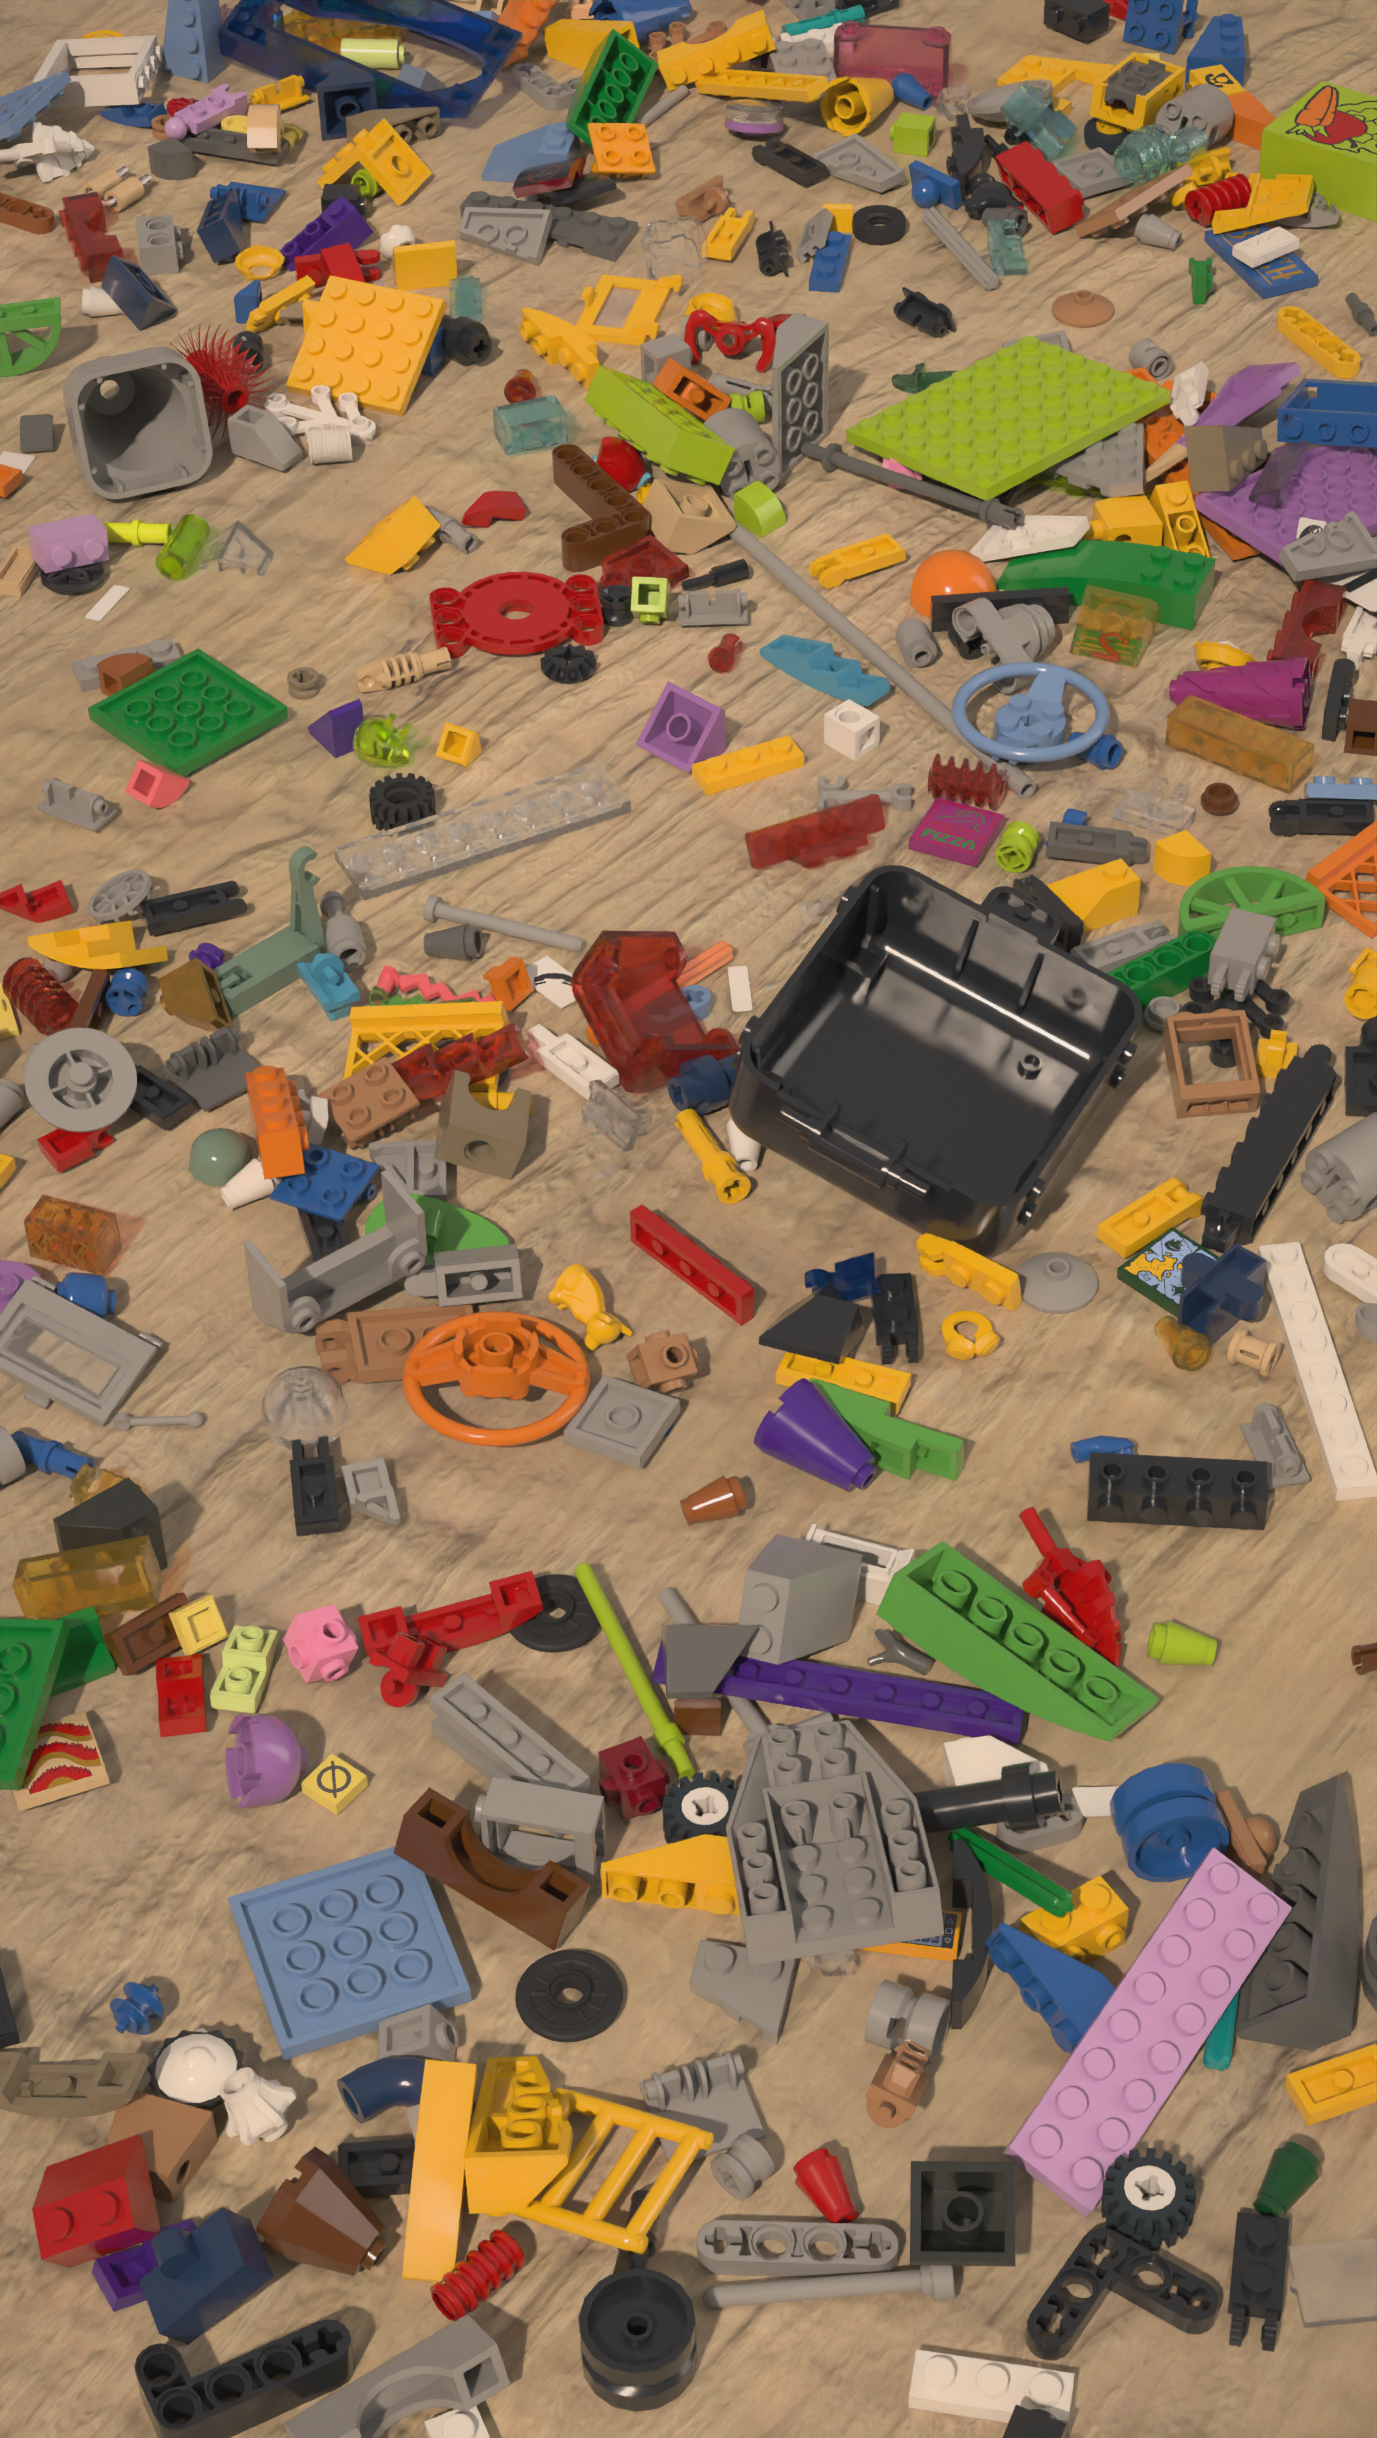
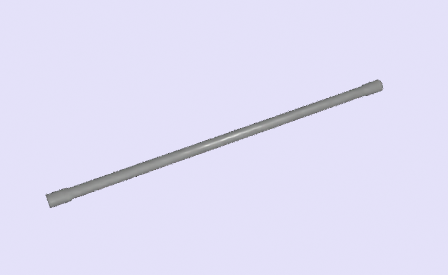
(1017, 780)

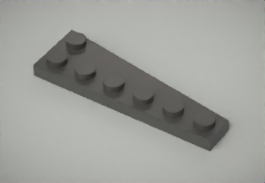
(596, 233)

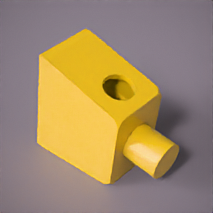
(1125, 520)

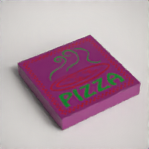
(956, 832)

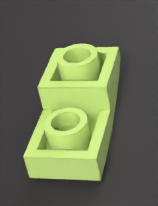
(245, 1669)

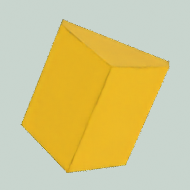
(842, 217)
(458, 745)

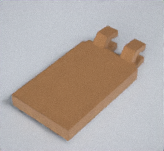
(377, 1342)

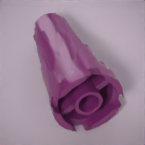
(1259, 690)

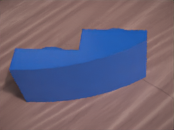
(133, 115)

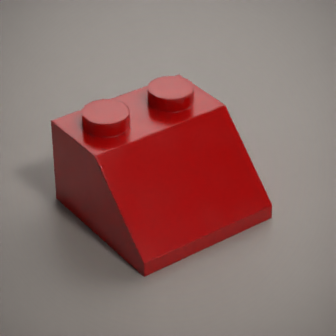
(95, 2204)

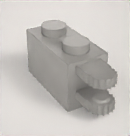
(1242, 953)
(469, 1276)

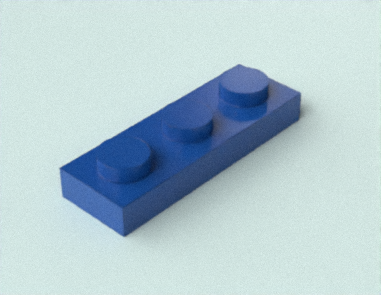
(830, 263)

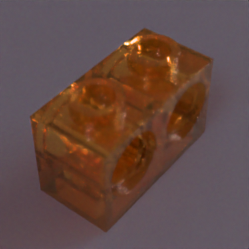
(73, 1234)

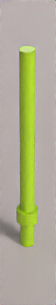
(666, 1734)

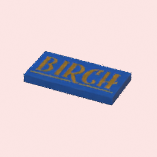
(1269, 279)

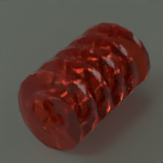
(967, 783)
(39, 996)

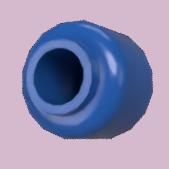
(88, 1292)

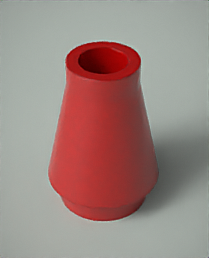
(825, 2185)

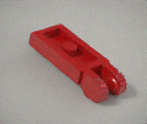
(314, 268)

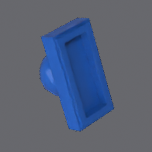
(933, 186)

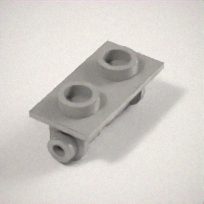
(697, 610)
(76, 807)
(1272, 1443)

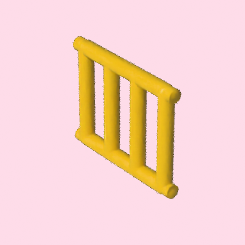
(648, 2128)

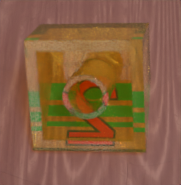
(1114, 627)

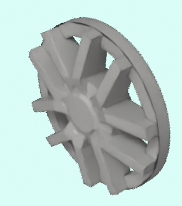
(122, 895)

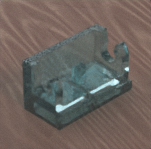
(1005, 251)

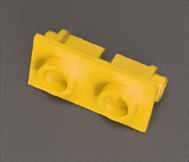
(288, 94)

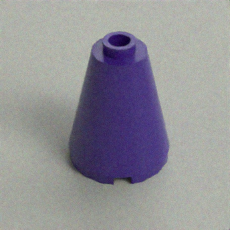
(815, 1439)

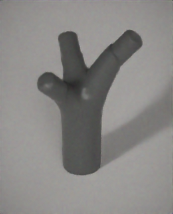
(900, 1654)

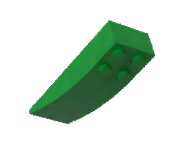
(610, 85)
(1173, 578)

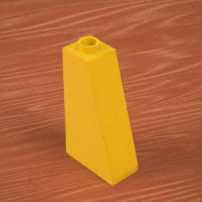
(575, 39)

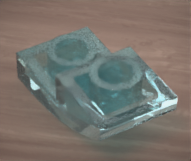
(466, 297)

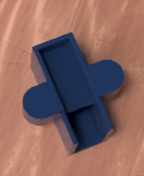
(1221, 1291)
(203, 2274)

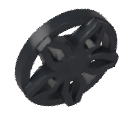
(74, 579)

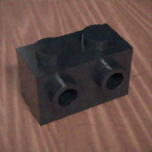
(1077, 17)

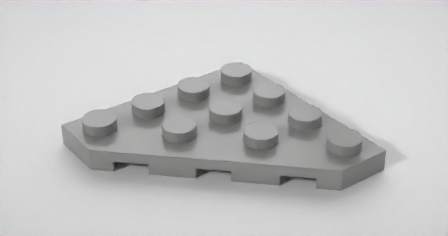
(1109, 464)

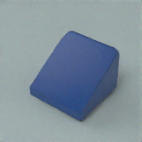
(247, 300)

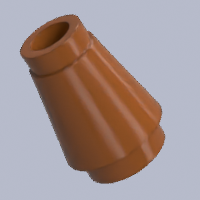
(714, 1501)

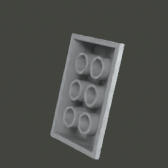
(799, 388)

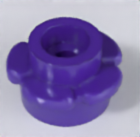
(209, 955)

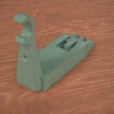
(273, 961)

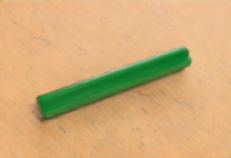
(1016, 1874)

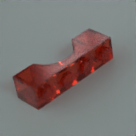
(86, 230)
(1313, 613)

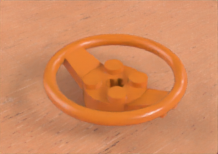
(497, 1359)

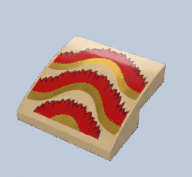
(62, 1763)

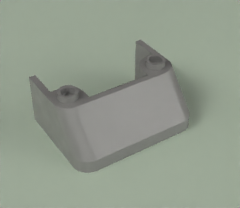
(344, 1275)

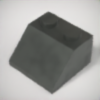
(112, 1516)
(962, 2213)

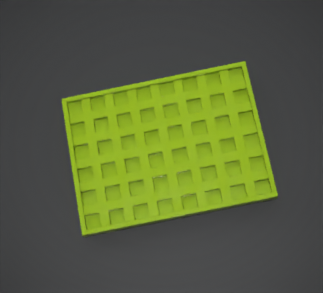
(1008, 417)

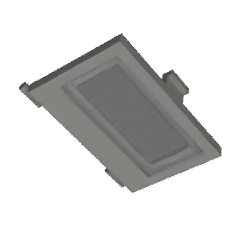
(69, 1353)

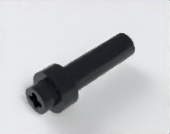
(465, 339)
(1018, 1798)

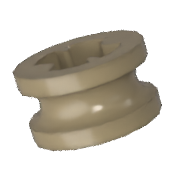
(303, 683)

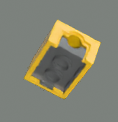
(1135, 91)

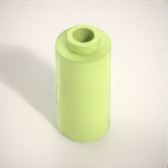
(374, 52)

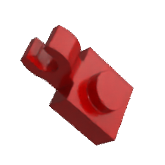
(69, 1148)

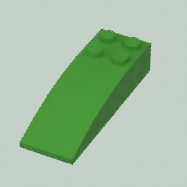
(1009, 1646)

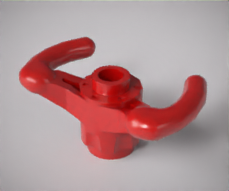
(740, 332)

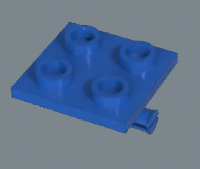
(1158, 22)

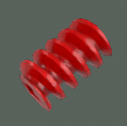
(1223, 195)

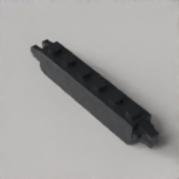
(1269, 1152)

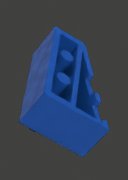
(1220, 44)

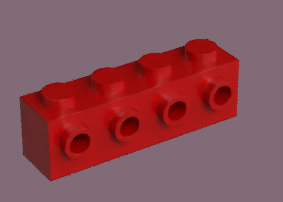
(1040, 187)

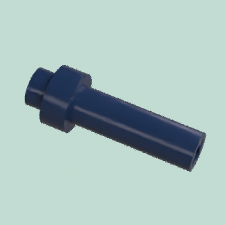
(702, 1083)

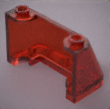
(639, 1010)

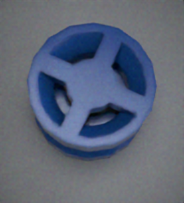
(127, 992)

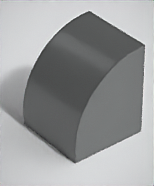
(171, 160)

